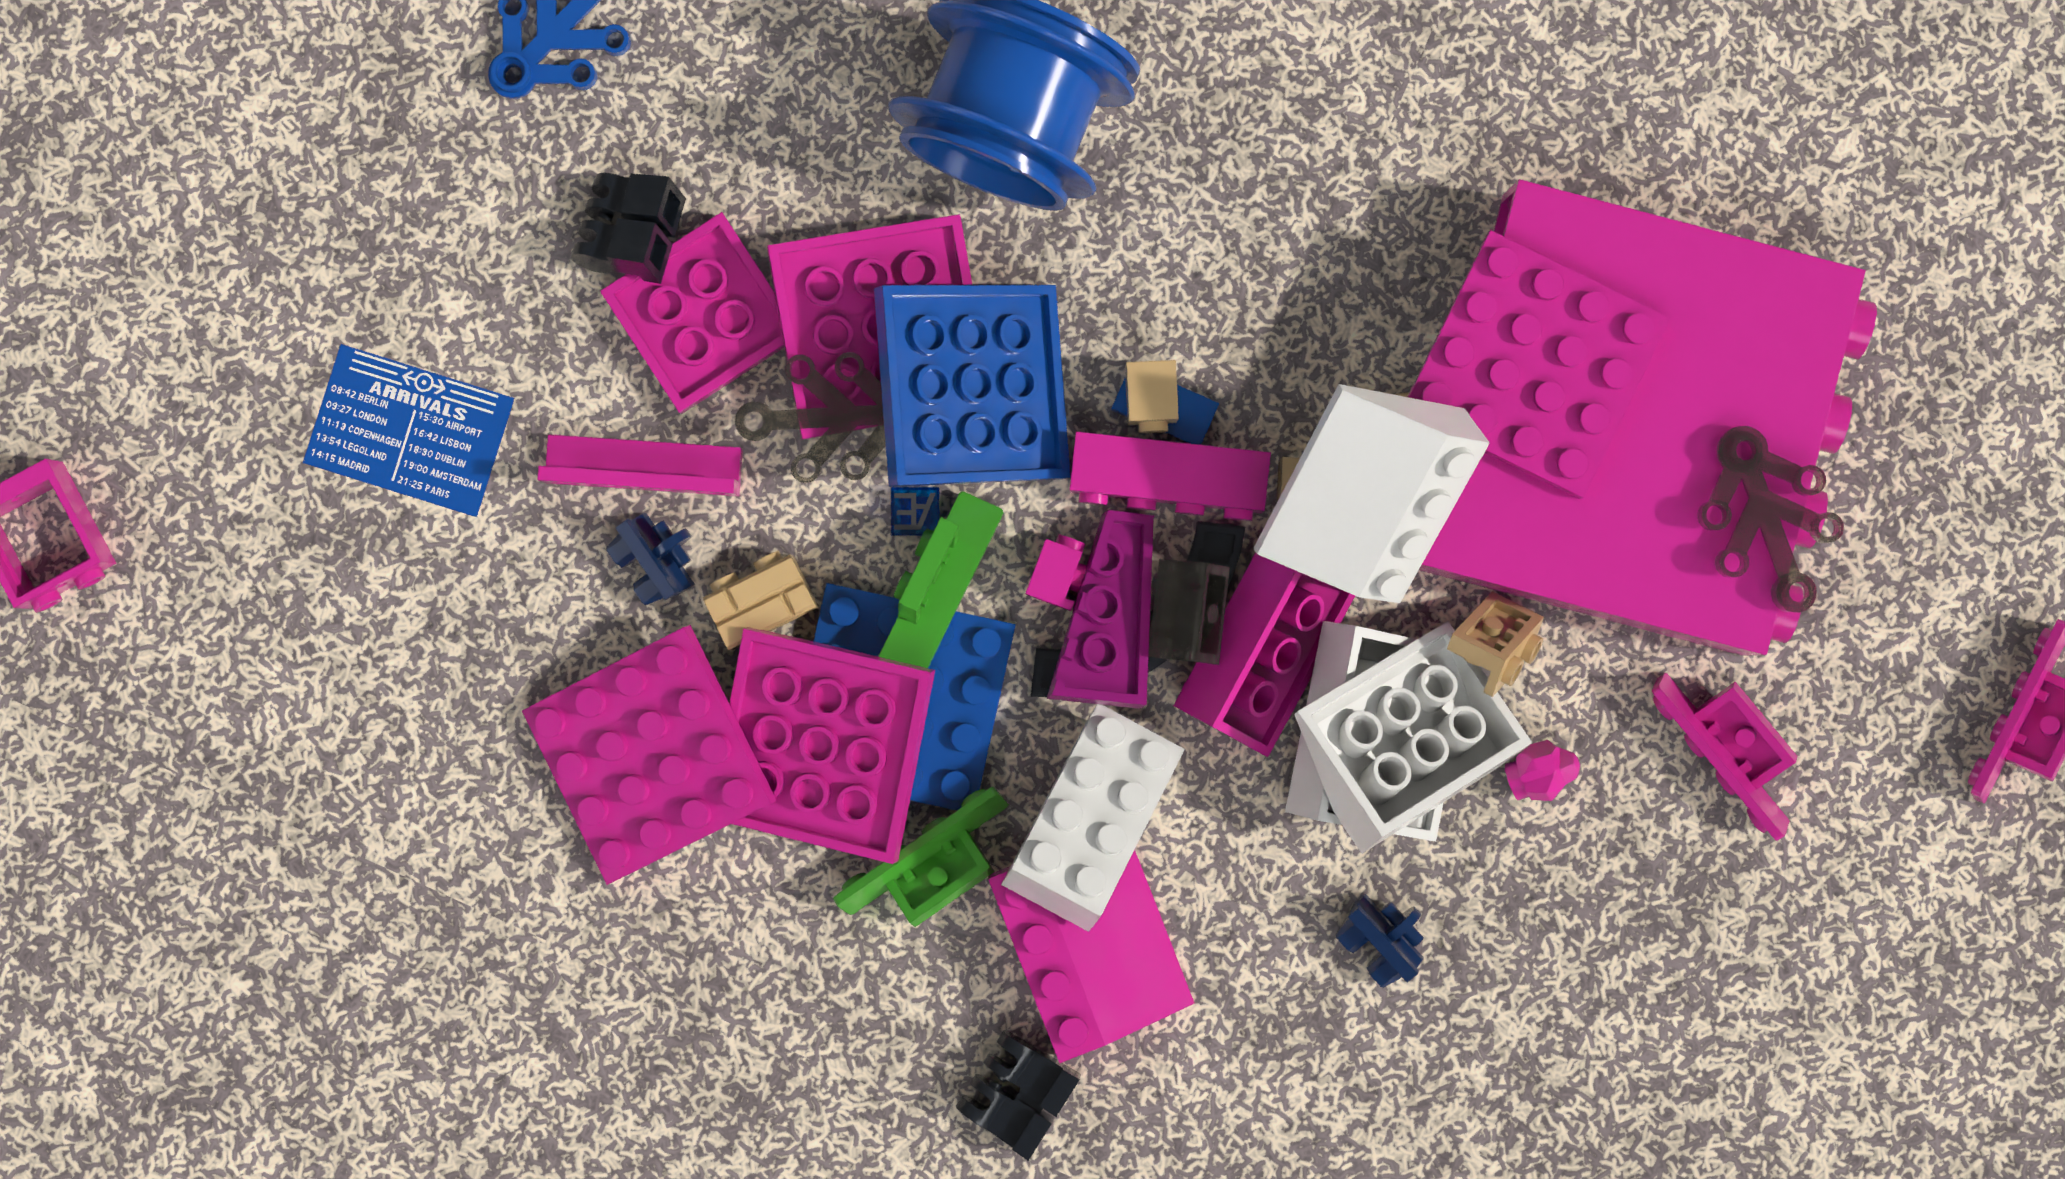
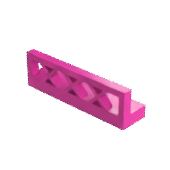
(642, 465)

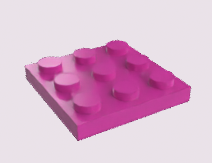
(705, 318)

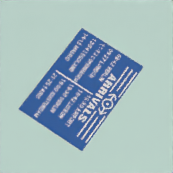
(408, 430)

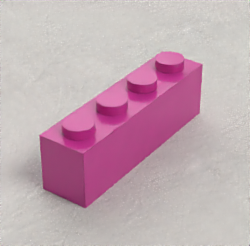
(1169, 473)

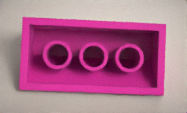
(1264, 654)

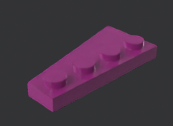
(1110, 623)

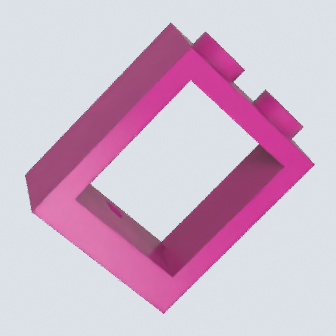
(25, 487)

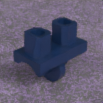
(658, 554)
(1389, 933)

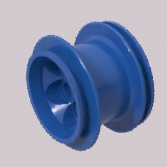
(1015, 99)

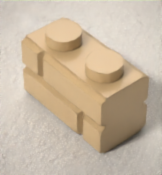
(761, 599)

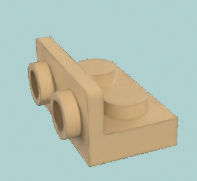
(1498, 638)

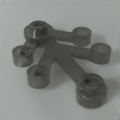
(840, 417)
(1764, 512)

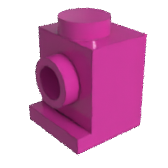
(1058, 572)

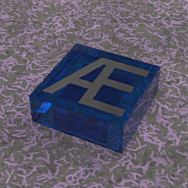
(914, 510)

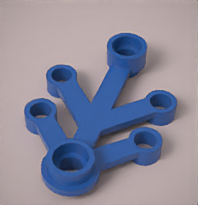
(553, 33)

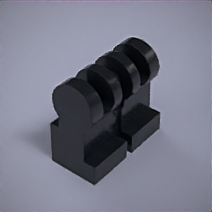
(630, 225)
(1020, 1118)

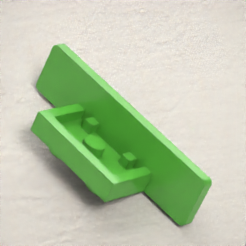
(940, 579)
(932, 867)

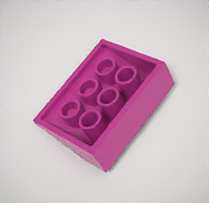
(1100, 980)

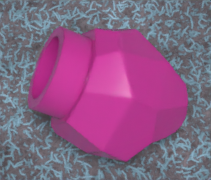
(1541, 771)

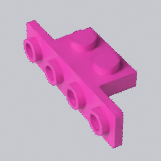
(2036, 725)
(1737, 744)

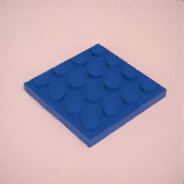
(971, 384)
(963, 693)

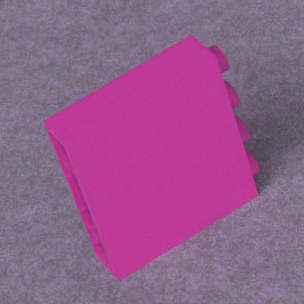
(1746, 345)

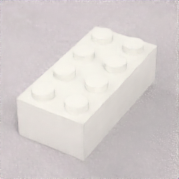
(1093, 817)

